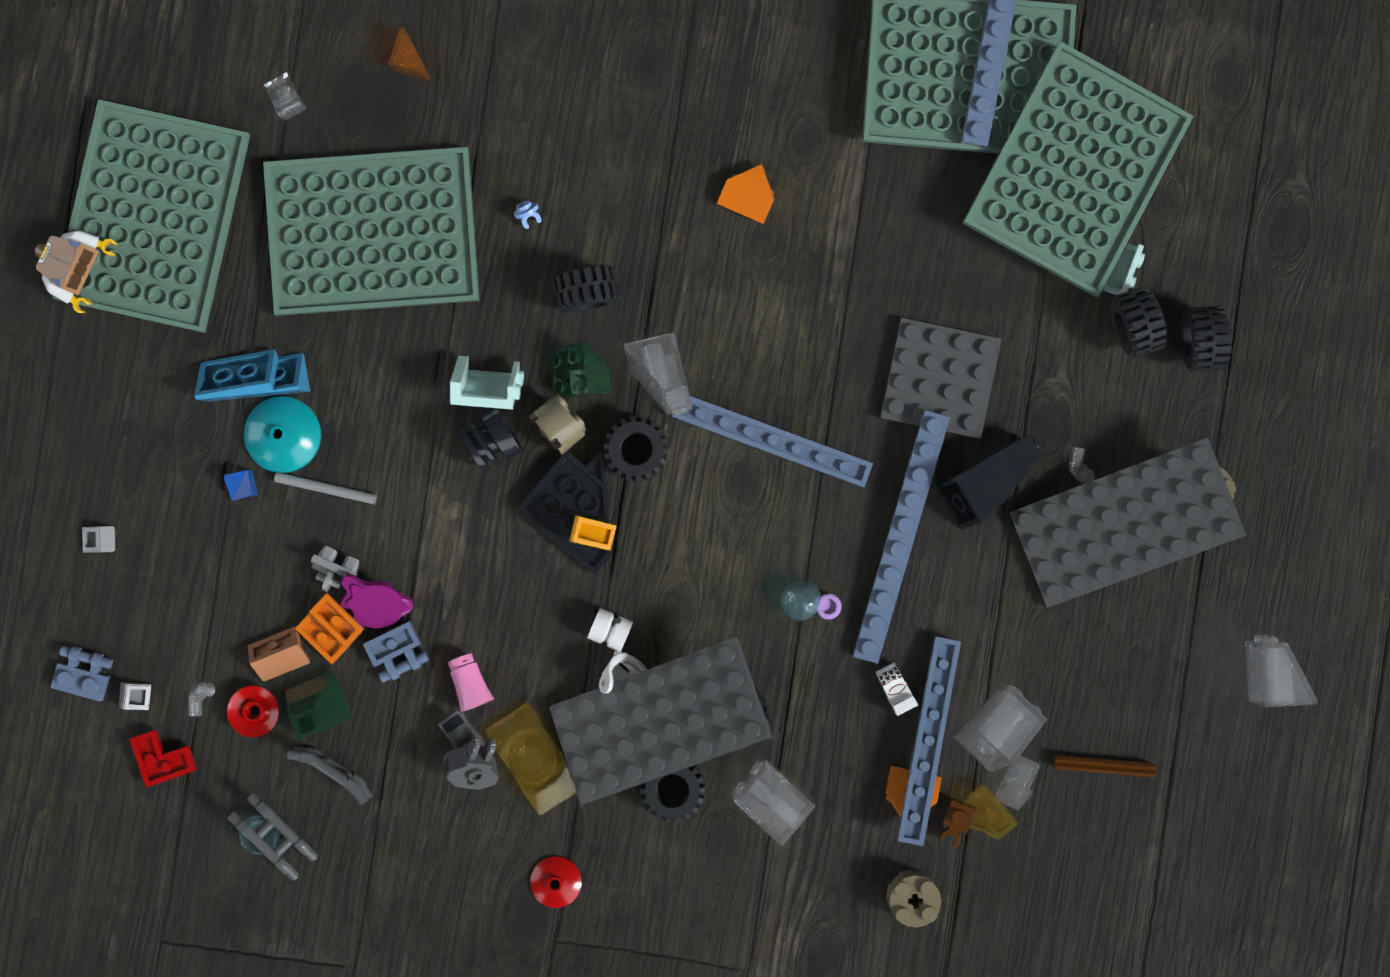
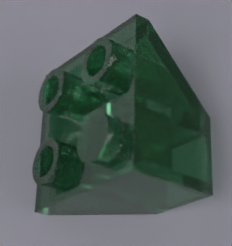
(579, 372)
(317, 705)

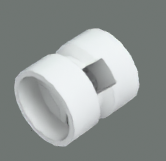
(610, 629)

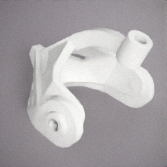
(615, 672)

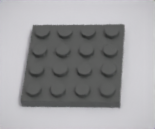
(940, 373)

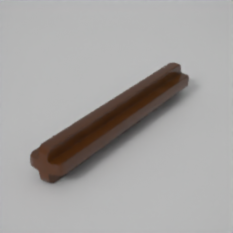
(1107, 766)

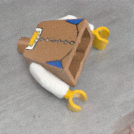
(67, 262)

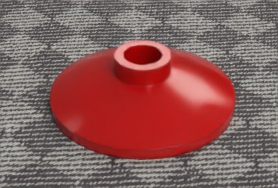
(243, 719)
(556, 869)

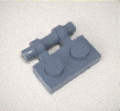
(392, 644)
(81, 681)

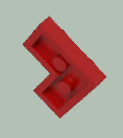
(156, 764)

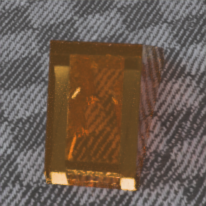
(406, 59)

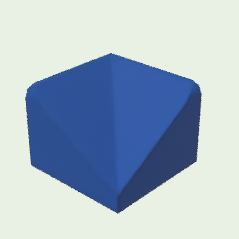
(241, 484)

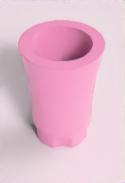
(469, 683)

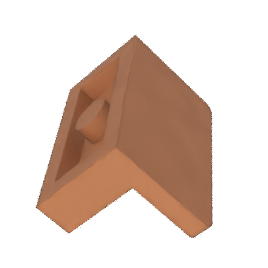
(277, 654)

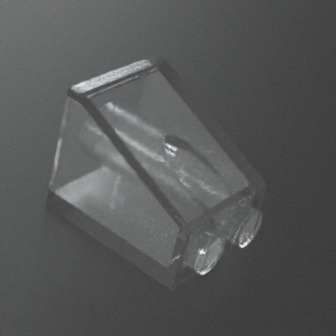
(660, 371)
(1275, 674)
(1001, 729)
(773, 801)

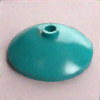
(299, 434)

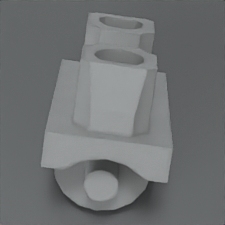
(325, 563)

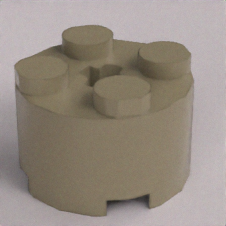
(557, 424)
(924, 909)

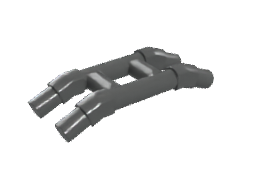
(352, 782)
(257, 840)

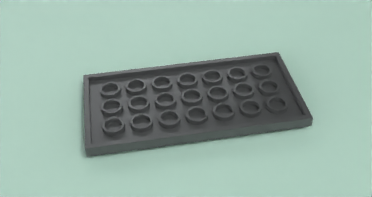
(1128, 522)
(660, 721)

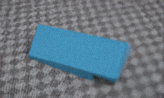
(252, 376)

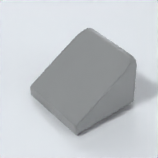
(98, 539)
(134, 696)

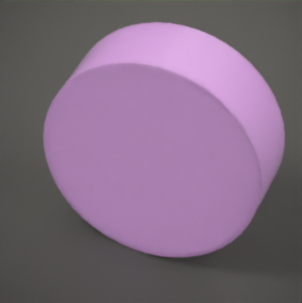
(829, 606)

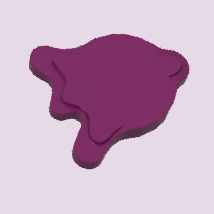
(374, 602)

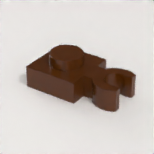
(957, 818)

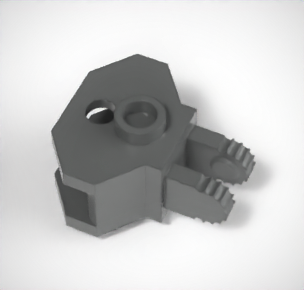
(472, 763)

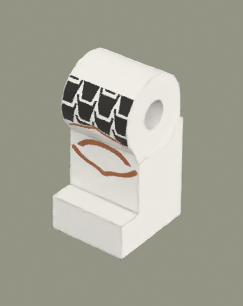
(896, 689)

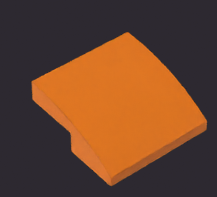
(329, 628)

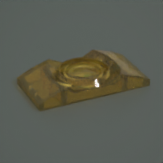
(532, 758)

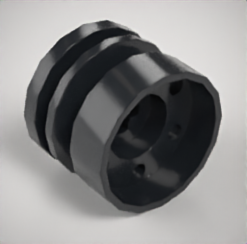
(489, 439)

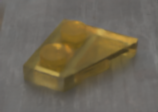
(991, 814)

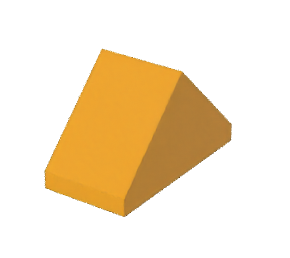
(592, 533)

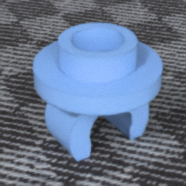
(526, 210)

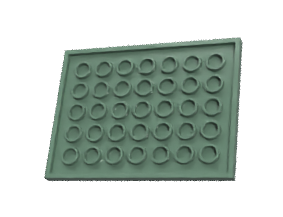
(926, 64)
(1078, 169)
(167, 201)
(371, 231)

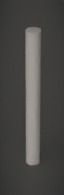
(325, 488)

